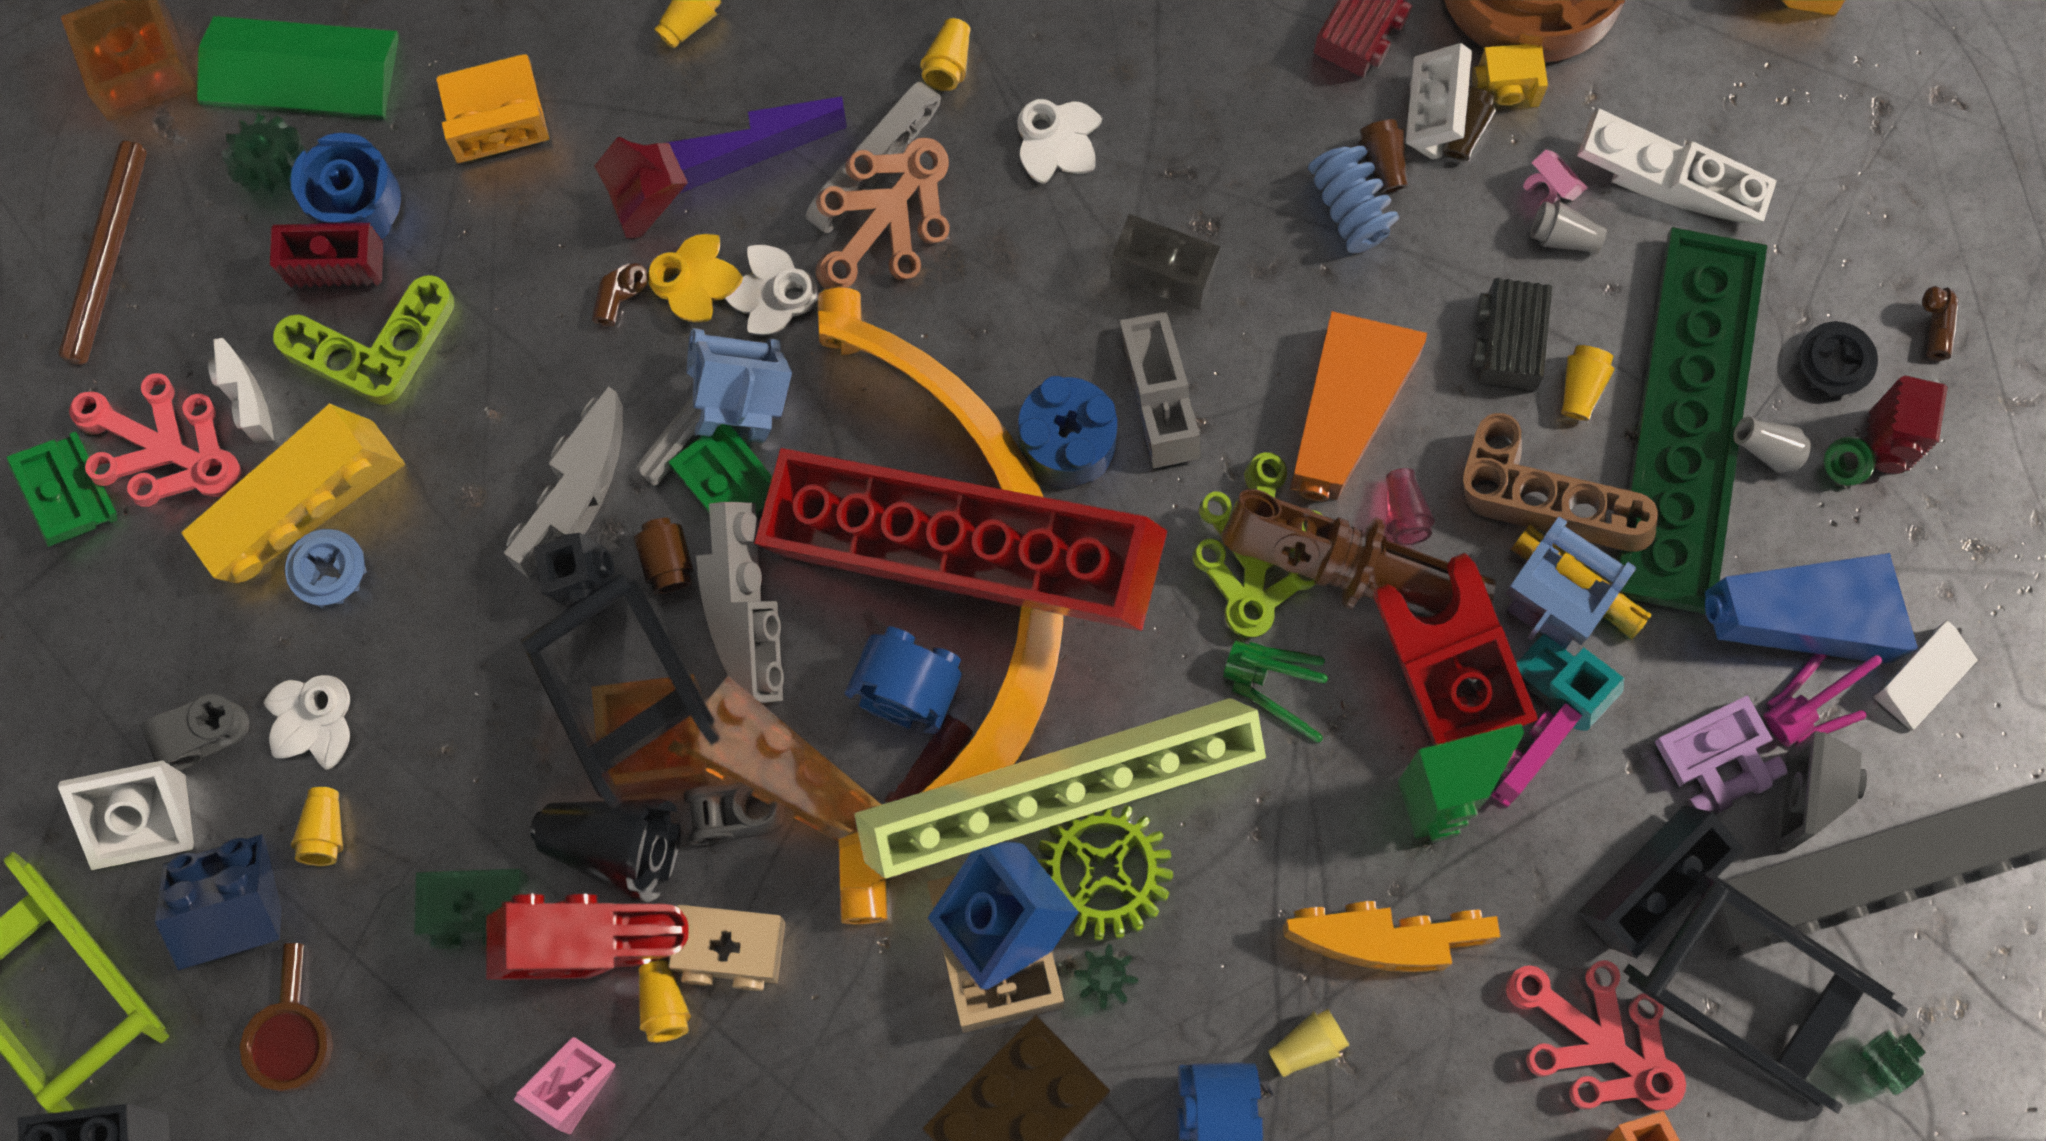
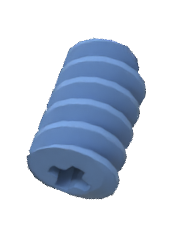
(1353, 197)

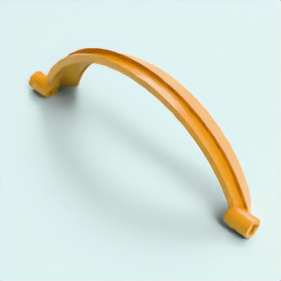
(1039, 633)

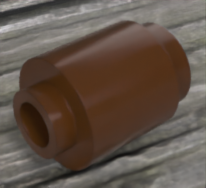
(664, 556)

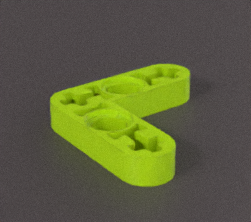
(382, 355)

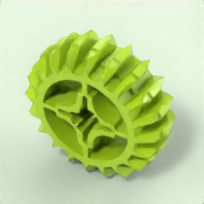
(1122, 887)

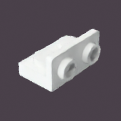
(1438, 99)

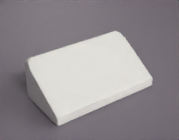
(1926, 676)

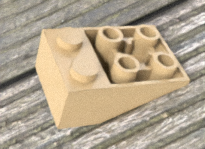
(1020, 996)

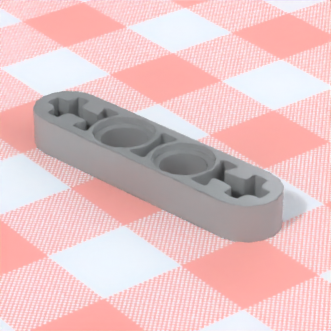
(888, 137)

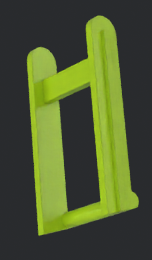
(18, 925)

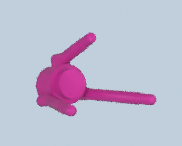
(1794, 718)

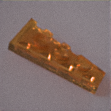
(774, 762)

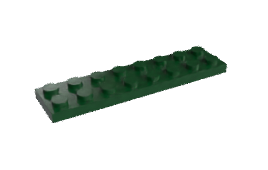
(1691, 411)

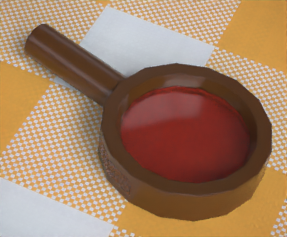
(287, 1041)

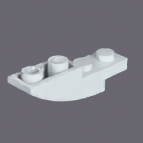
(1676, 175)

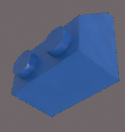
(1001, 913)

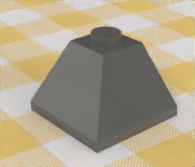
(1819, 787)

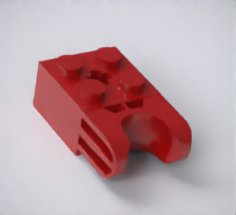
(1457, 646)
(578, 937)

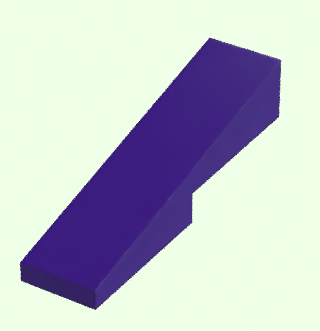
(770, 134)

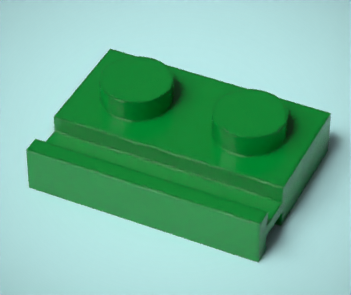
(723, 470)
(60, 490)

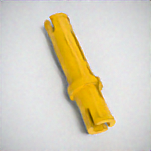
(1622, 612)

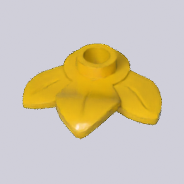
(699, 280)

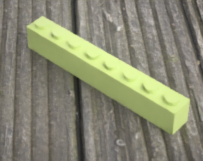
(1058, 787)

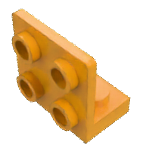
(491, 108)

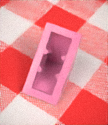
(566, 1085)

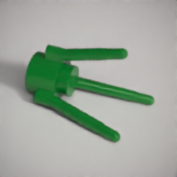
(1251, 665)

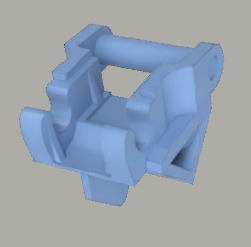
(737, 383)
(1555, 603)

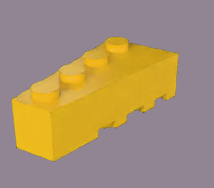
(292, 493)

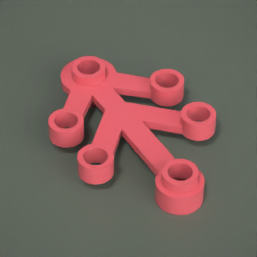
(158, 447)
(1603, 1041)

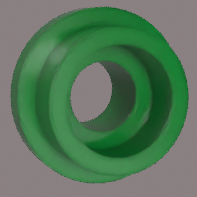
(1836, 466)

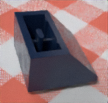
(218, 902)

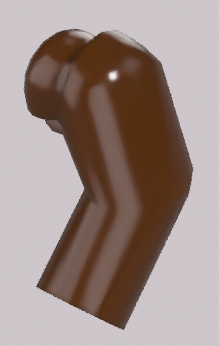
(617, 288)
(1944, 310)

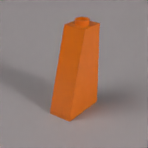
(1352, 392)

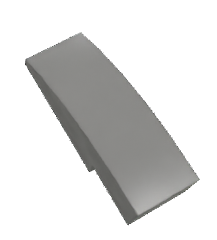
(1160, 390)

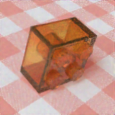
(128, 54)
(653, 766)

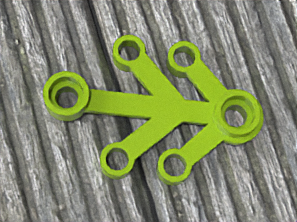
(1254, 574)

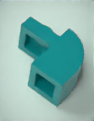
(1577, 680)

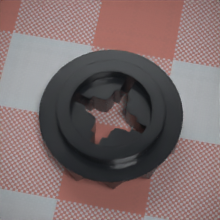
(1855, 349)

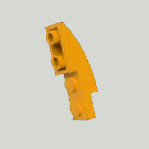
(1369, 940)

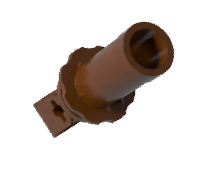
(1338, 553)

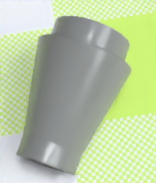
(1566, 229)
(1775, 444)

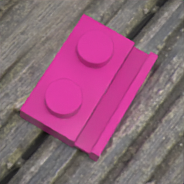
(1521, 768)

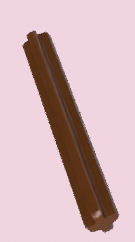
(102, 253)

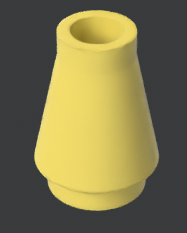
(1309, 1044)

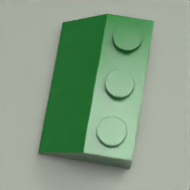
(1454, 779)

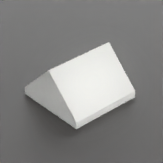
(130, 813)

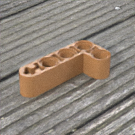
(1561, 490)

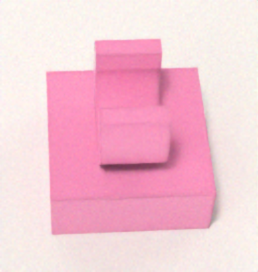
(1558, 177)

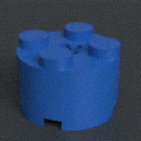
(346, 183)
(1064, 405)
(905, 680)
(1219, 1102)

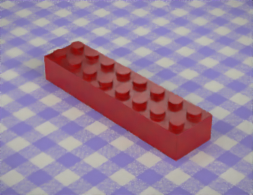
(963, 538)

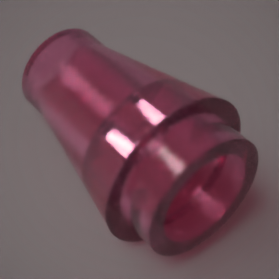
(1407, 510)

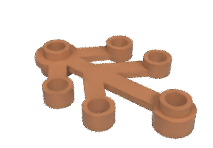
(889, 208)

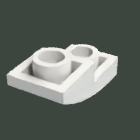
(241, 387)

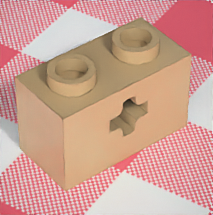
(756, 935)

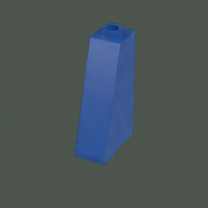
(1818, 608)

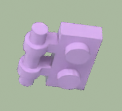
(1717, 740)

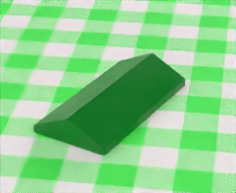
(296, 67)

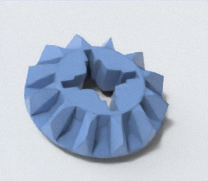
(324, 546)

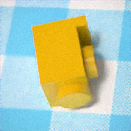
(1512, 74)

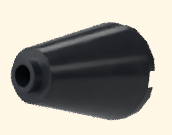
(616, 847)

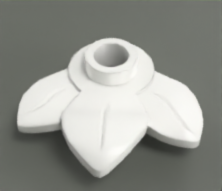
(1060, 145)
(765, 291)
(305, 725)

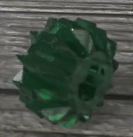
(246, 152)

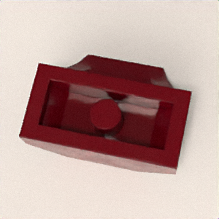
(640, 182)

